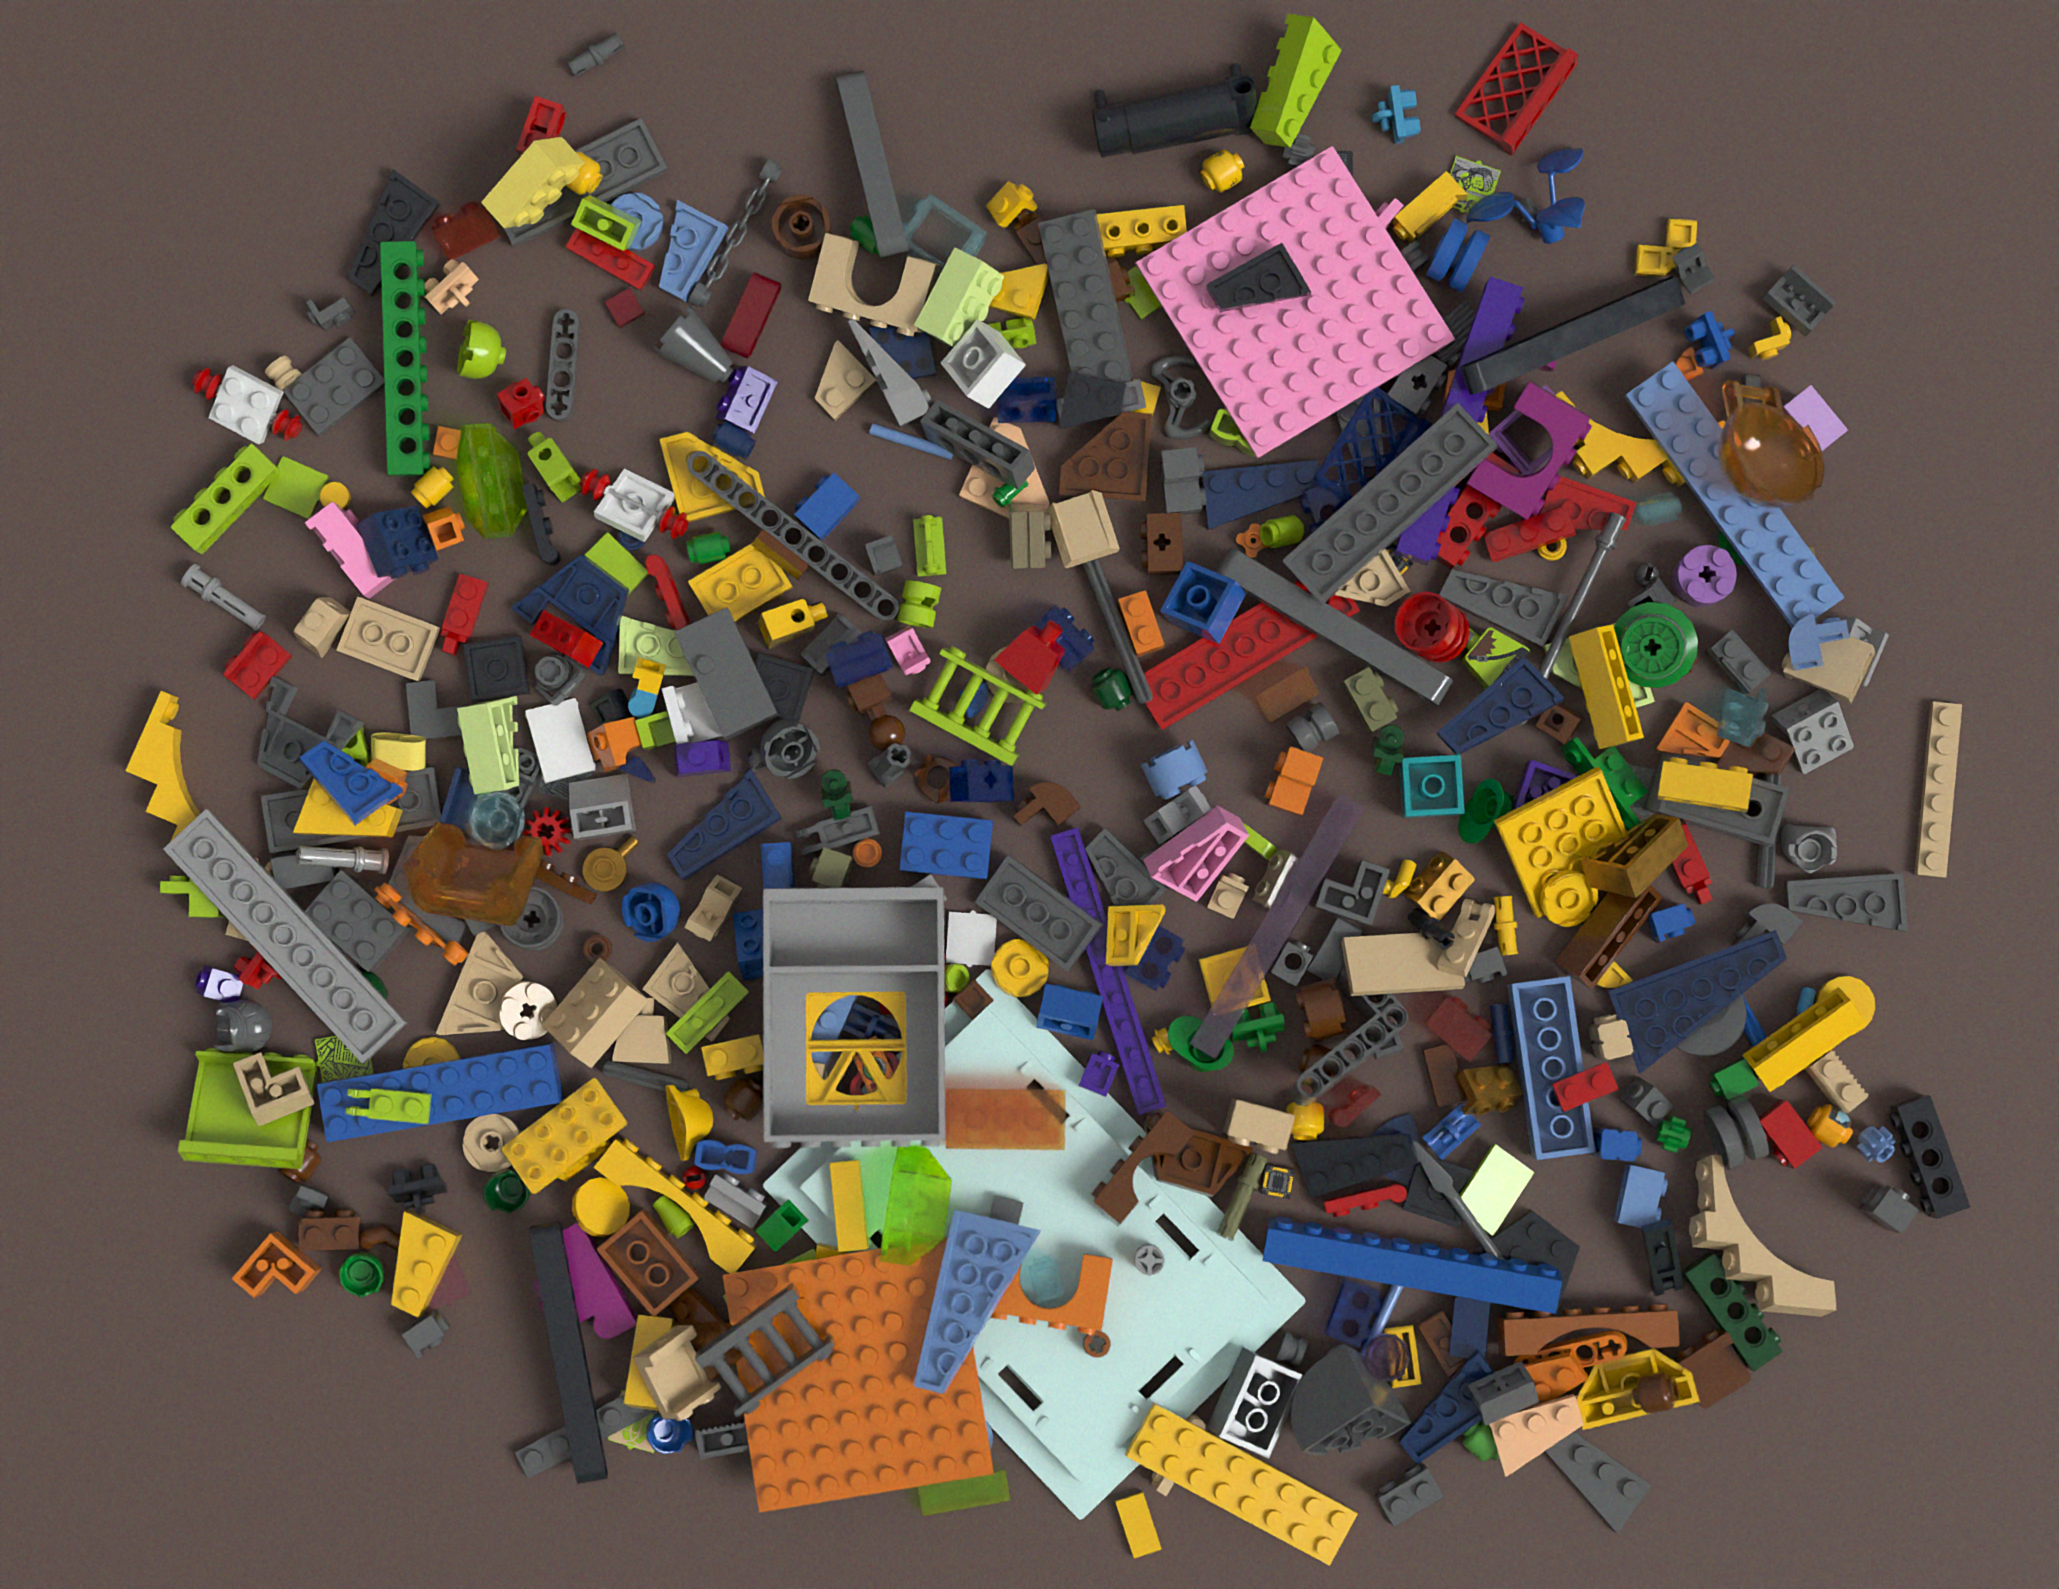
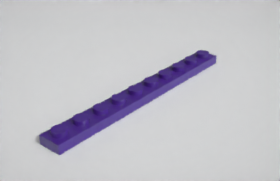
(1109, 979)

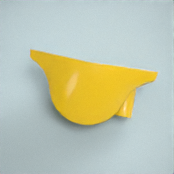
(689, 1118)

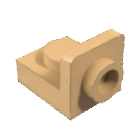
(1228, 895)

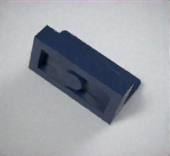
(458, 798)
(1469, 1327)

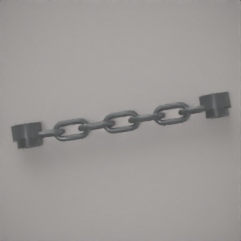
(701, 294)

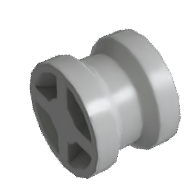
(1152, 1262)

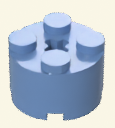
(1174, 769)

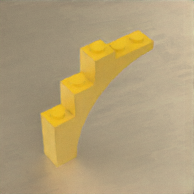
(1634, 455)

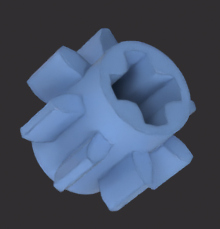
(1876, 1144)

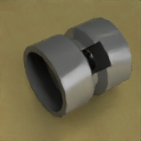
(1312, 728)

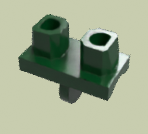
(1388, 749)
(836, 793)

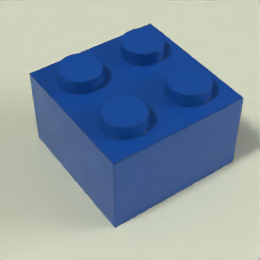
(1203, 602)

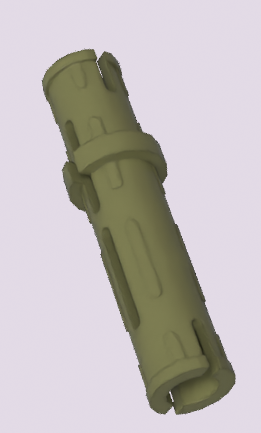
(1246, 1186)

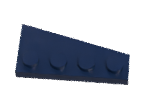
(731, 823)
(1448, 1412)

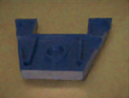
(588, 597)

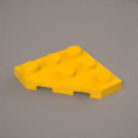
(690, 493)

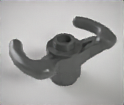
(1179, 395)

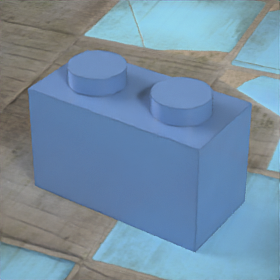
(1640, 1196)

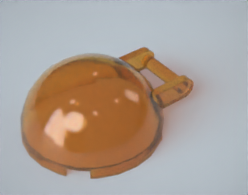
(1767, 452)

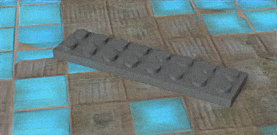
(1390, 503)

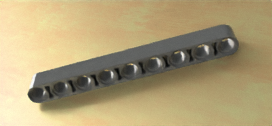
(779, 532)
(1335, 627)

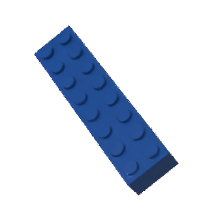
(458, 1089)

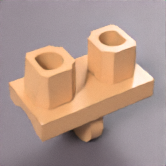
(451, 288)

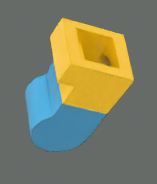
(645, 695)

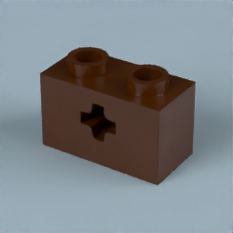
(1167, 527)

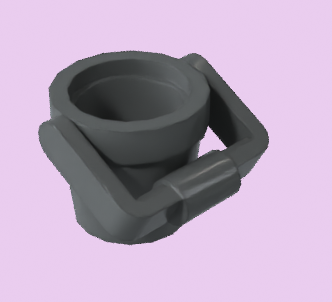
(556, 675)

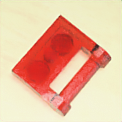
(1360, 1098)

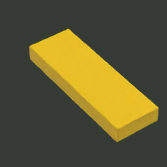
(849, 1205)

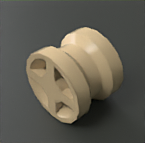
(282, 372)

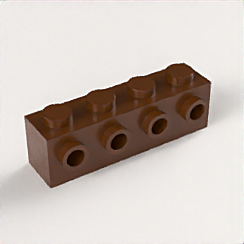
(1606, 935)

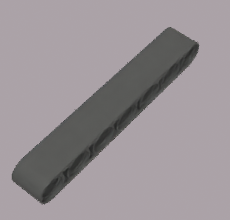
(872, 164)

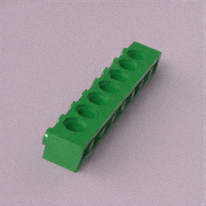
(392, 257)

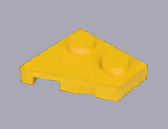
(1022, 291)
(1130, 932)

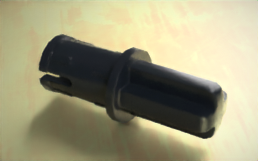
(1431, 928)

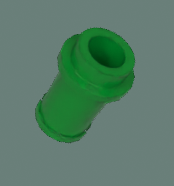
(1006, 493)

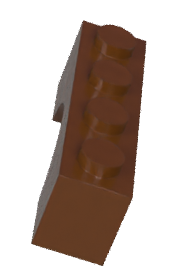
(1165, 1138)

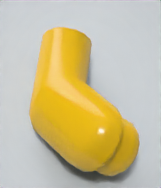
(1402, 881)

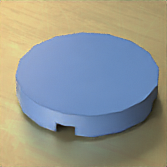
(648, 211)

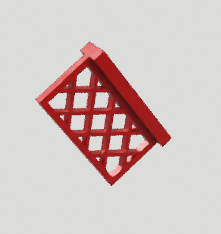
(1540, 95)

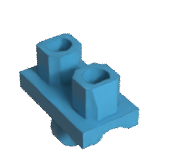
(1401, 126)

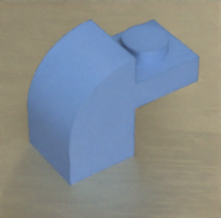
(1806, 640)

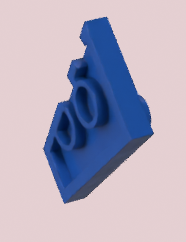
(348, 783)

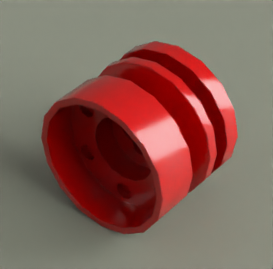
(1432, 627)

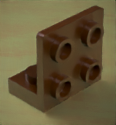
(328, 1231)

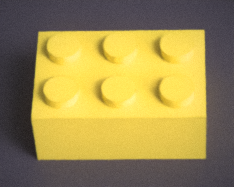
(533, 182)

